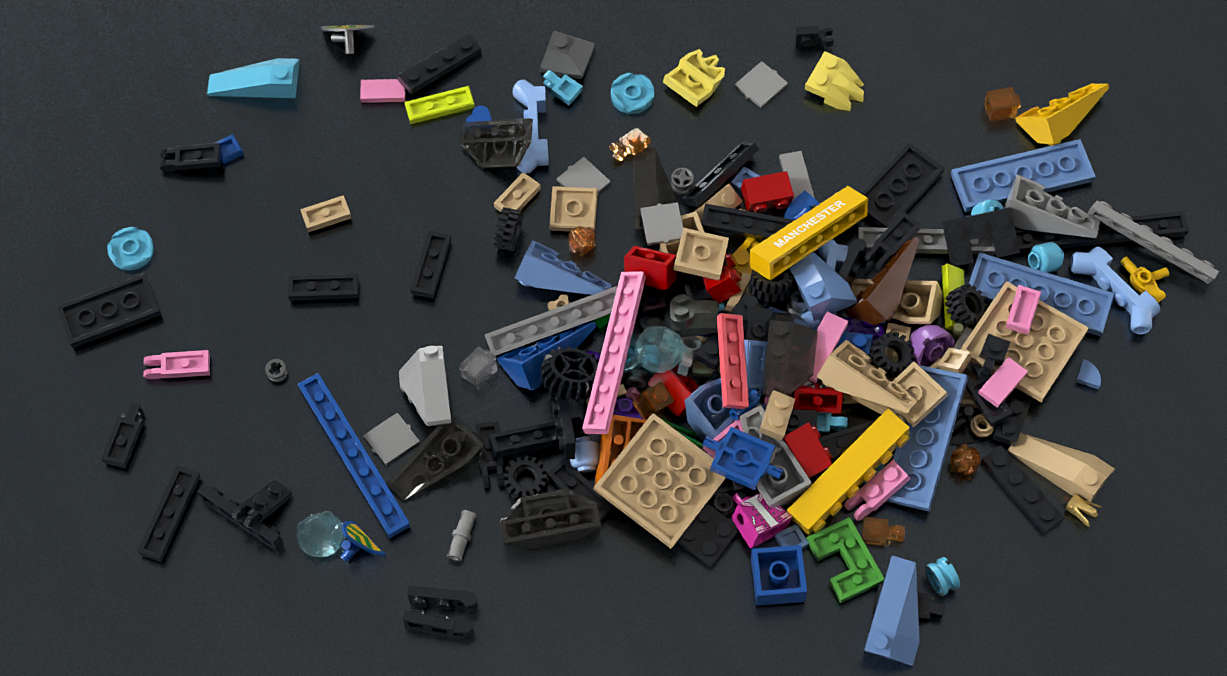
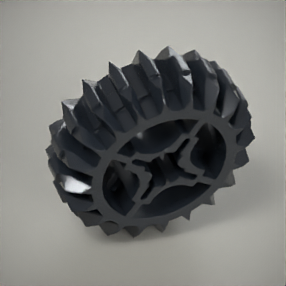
(569, 373)

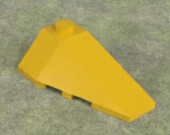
(1062, 116)

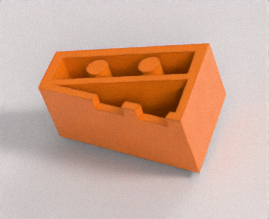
(612, 444)

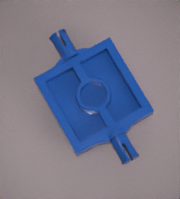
(742, 458)

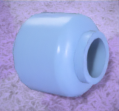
(585, 455)

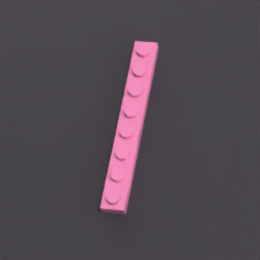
(614, 353)

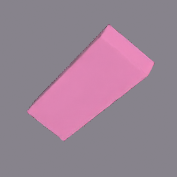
(829, 334)

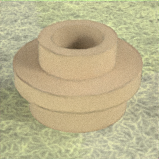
(980, 419)

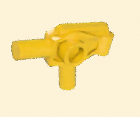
(1144, 280)

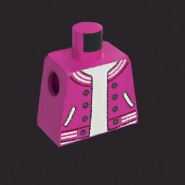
(756, 519)

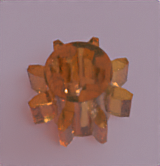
(581, 239)
(965, 459)

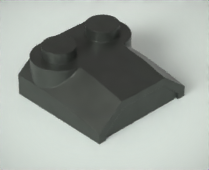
(693, 316)

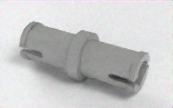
(461, 535)

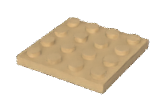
(1041, 352)
(660, 481)

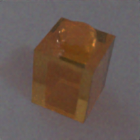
(1001, 104)
(653, 400)

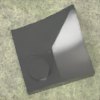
(567, 55)

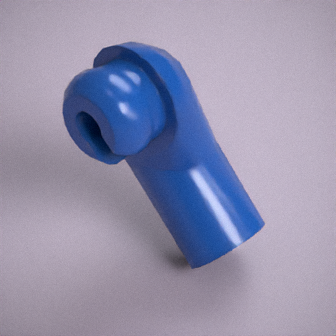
(753, 399)

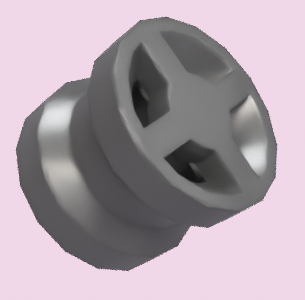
(680, 176)
(796, 304)

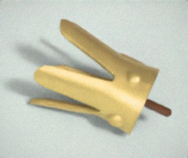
(1077, 503)

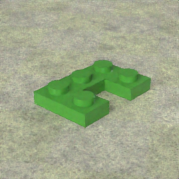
(862, 571)

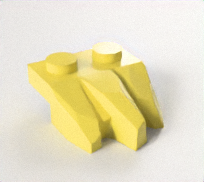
(695, 77)
(835, 82)

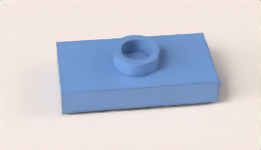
(755, 363)

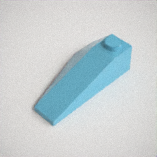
(264, 79)

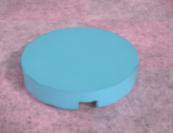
(632, 93)
(130, 248)

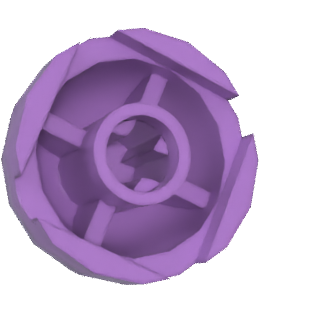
(930, 344)

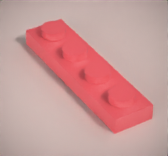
(732, 361)

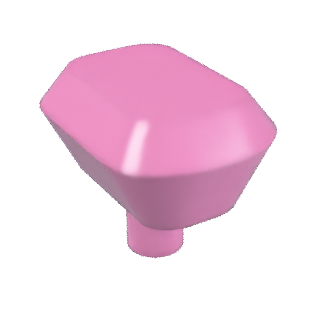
(632, 393)

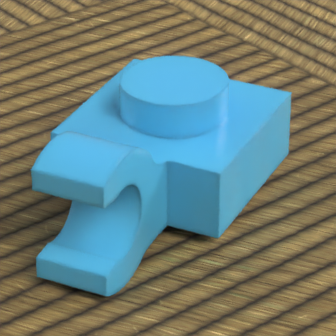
(563, 88)
(826, 422)

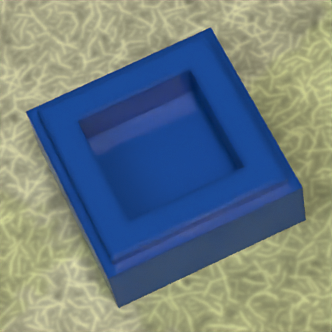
(230, 149)

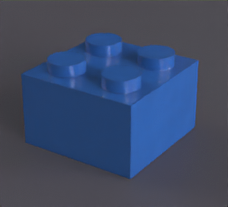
(778, 575)

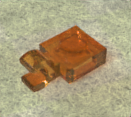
(630, 143)
(877, 531)

